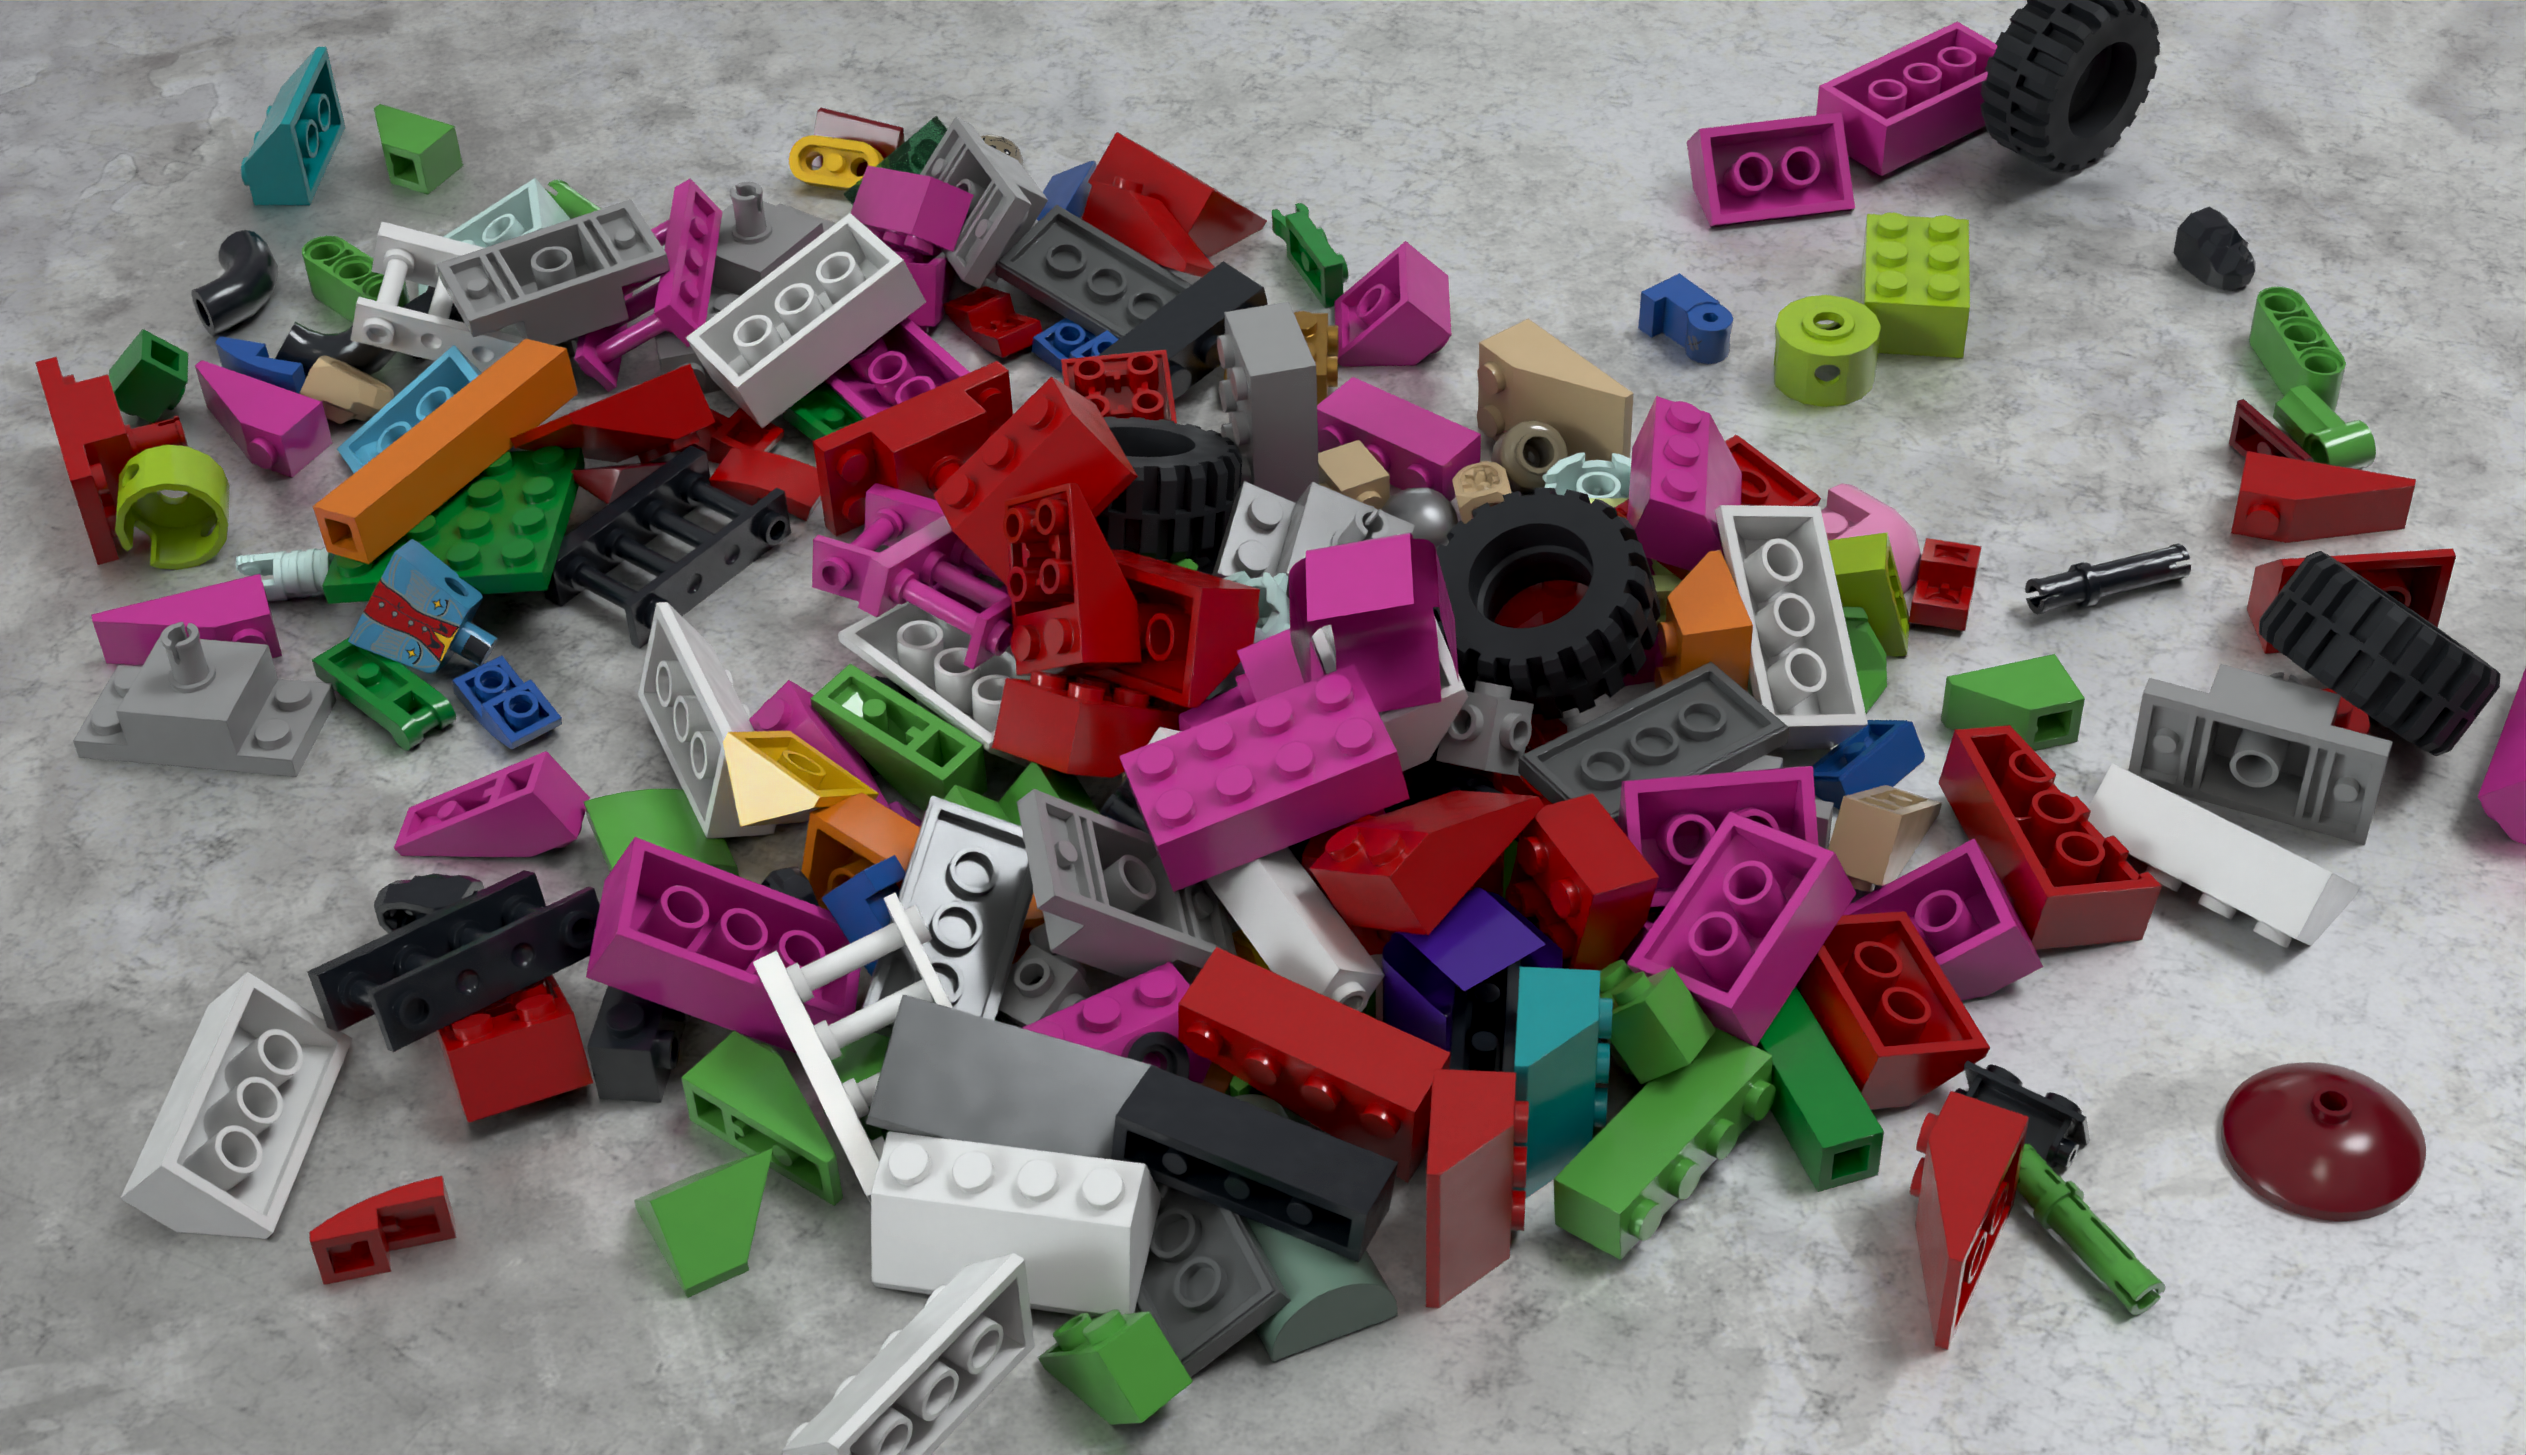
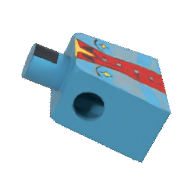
(422, 614)

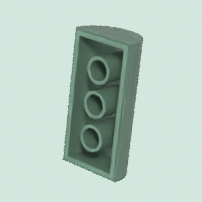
(1325, 1289)

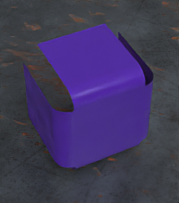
(1465, 948)

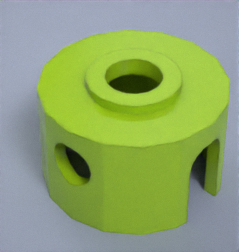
(1805, 345)
(179, 524)

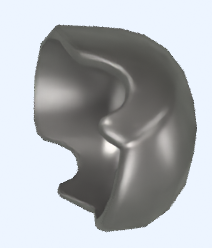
(1426, 510)

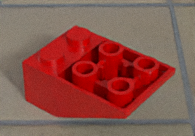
(1124, 384)
(1066, 588)
(1078, 724)
(1581, 882)
(515, 1051)

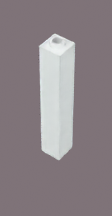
(1295, 925)

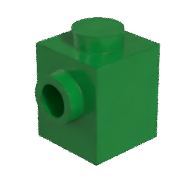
(149, 377)

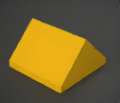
(783, 778)

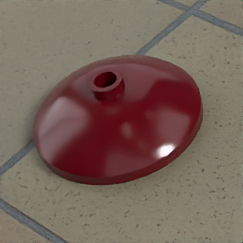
(2323, 1141)

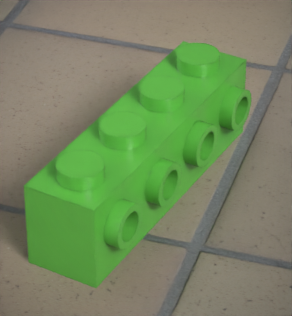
(1663, 1145)

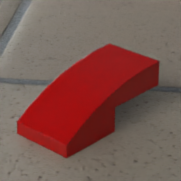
(991, 321)
(735, 432)
(756, 473)
(1945, 584)
(361, 1237)

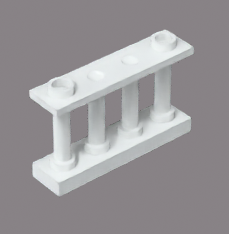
(413, 257)
(822, 1042)

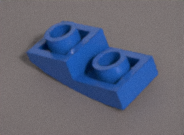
(1068, 341)
(253, 361)
(505, 704)

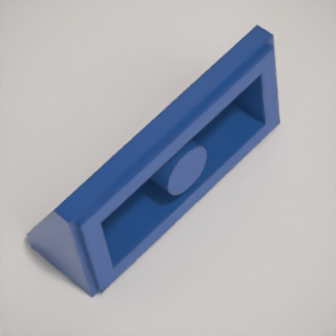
(1069, 189)
(1868, 759)

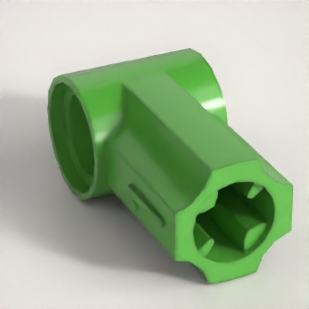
(2323, 432)

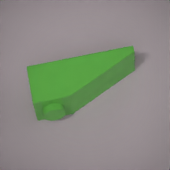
(901, 739)
(755, 1105)

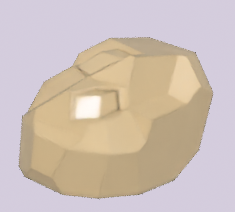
(345, 390)
(1478, 485)

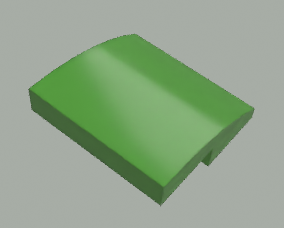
(656, 817)

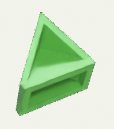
(708, 1221)

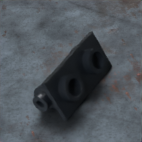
(2051, 1118)

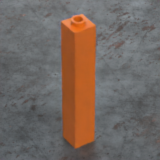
(444, 451)

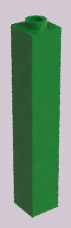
(1819, 1101)

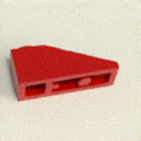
(1143, 226)
(2313, 500)

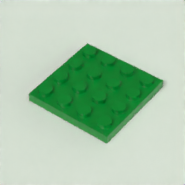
(493, 532)

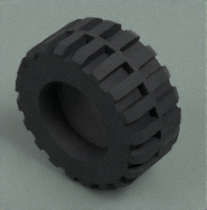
(2069, 79)
(1180, 493)
(1539, 542)
(2378, 654)

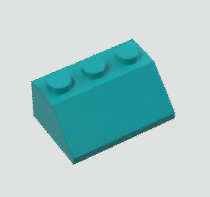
(296, 137)
(1559, 1065)

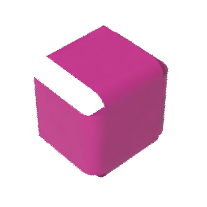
(1380, 615)

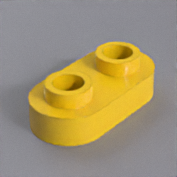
(839, 164)

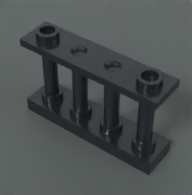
(658, 507)
(456, 960)

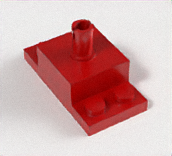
(910, 444)
(97, 447)

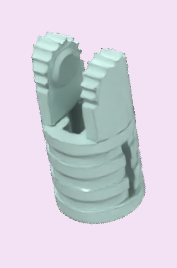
(294, 572)

